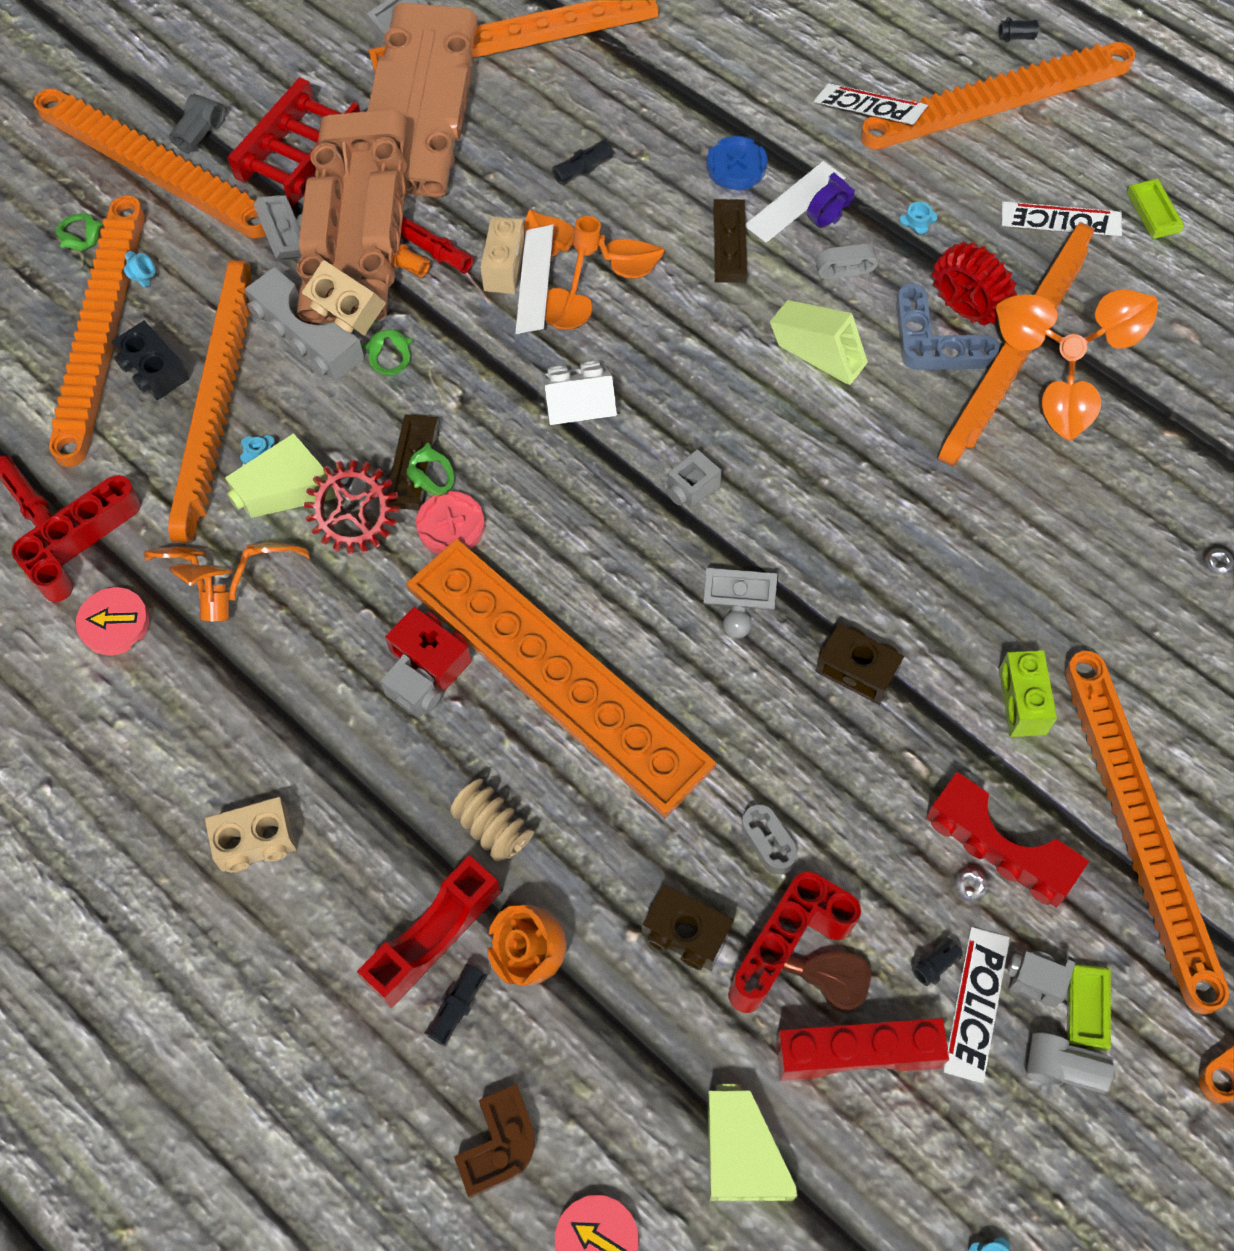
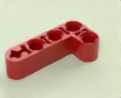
(111, 503)
(782, 942)

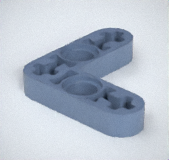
(925, 342)

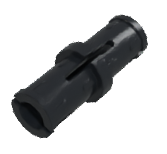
(582, 161)
(455, 1004)

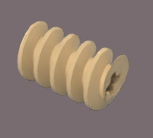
(488, 822)

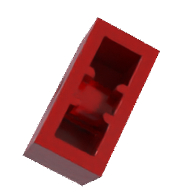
(429, 647)

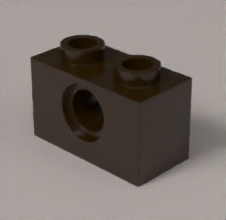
(867, 680)
(674, 909)

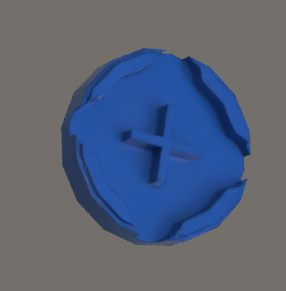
(736, 163)

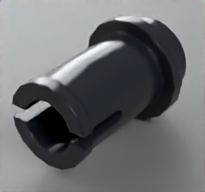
(1018, 29)
(936, 962)

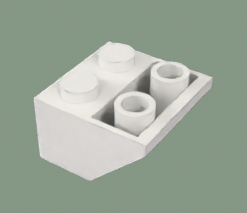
(578, 393)

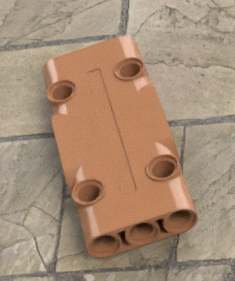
(429, 82)
(354, 203)

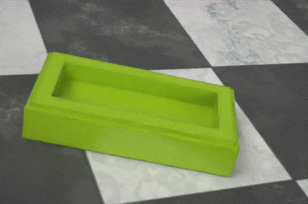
(1155, 208)
(1089, 1008)

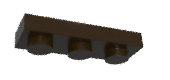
(729, 240)
(414, 435)

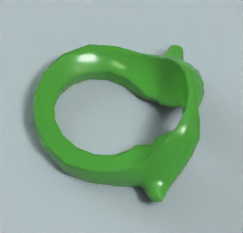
(73, 242)
(374, 349)
(420, 479)

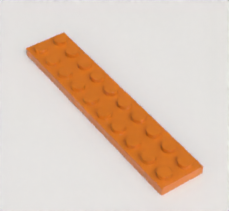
(562, 678)

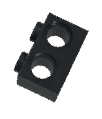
(149, 360)

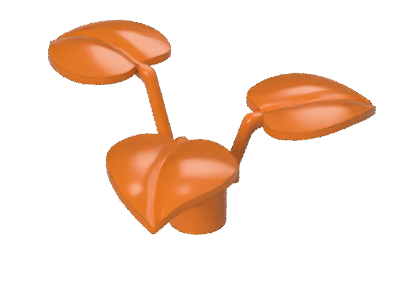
(627, 256)
(1028, 318)
(214, 596)

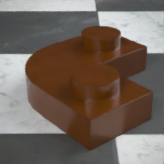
(507, 1153)

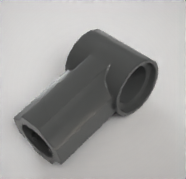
(199, 117)

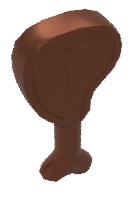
(838, 975)

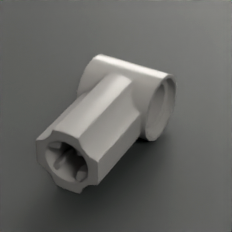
(1058, 1063)

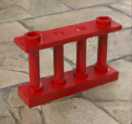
(272, 129)

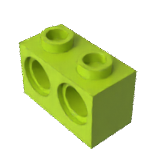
(1027, 693)

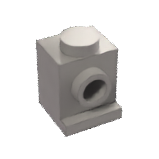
(693, 480)
(410, 687)
(1039, 977)

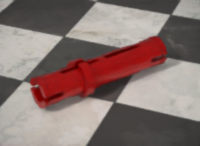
(440, 248)
(32, 506)

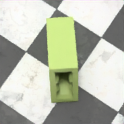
(821, 338)
(276, 479)
(742, 1151)

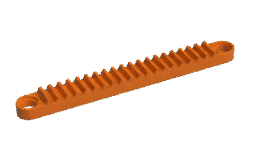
(1003, 93)
(150, 160)
(95, 332)
(1011, 360)
(211, 405)
(1146, 834)

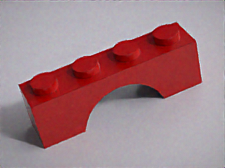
(1045, 869)
(407, 958)
(886, 1045)

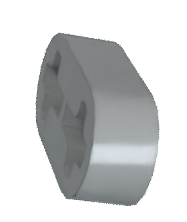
(846, 261)
(776, 834)

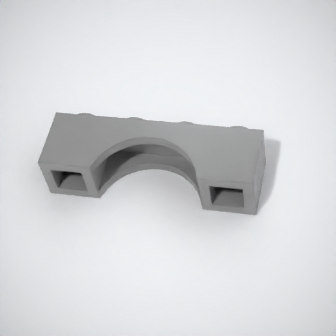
(326, 346)

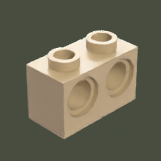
(502, 255)
(344, 297)
(250, 825)

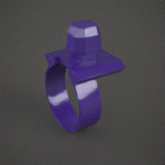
(830, 201)

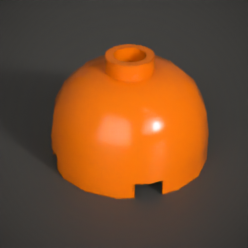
(526, 945)

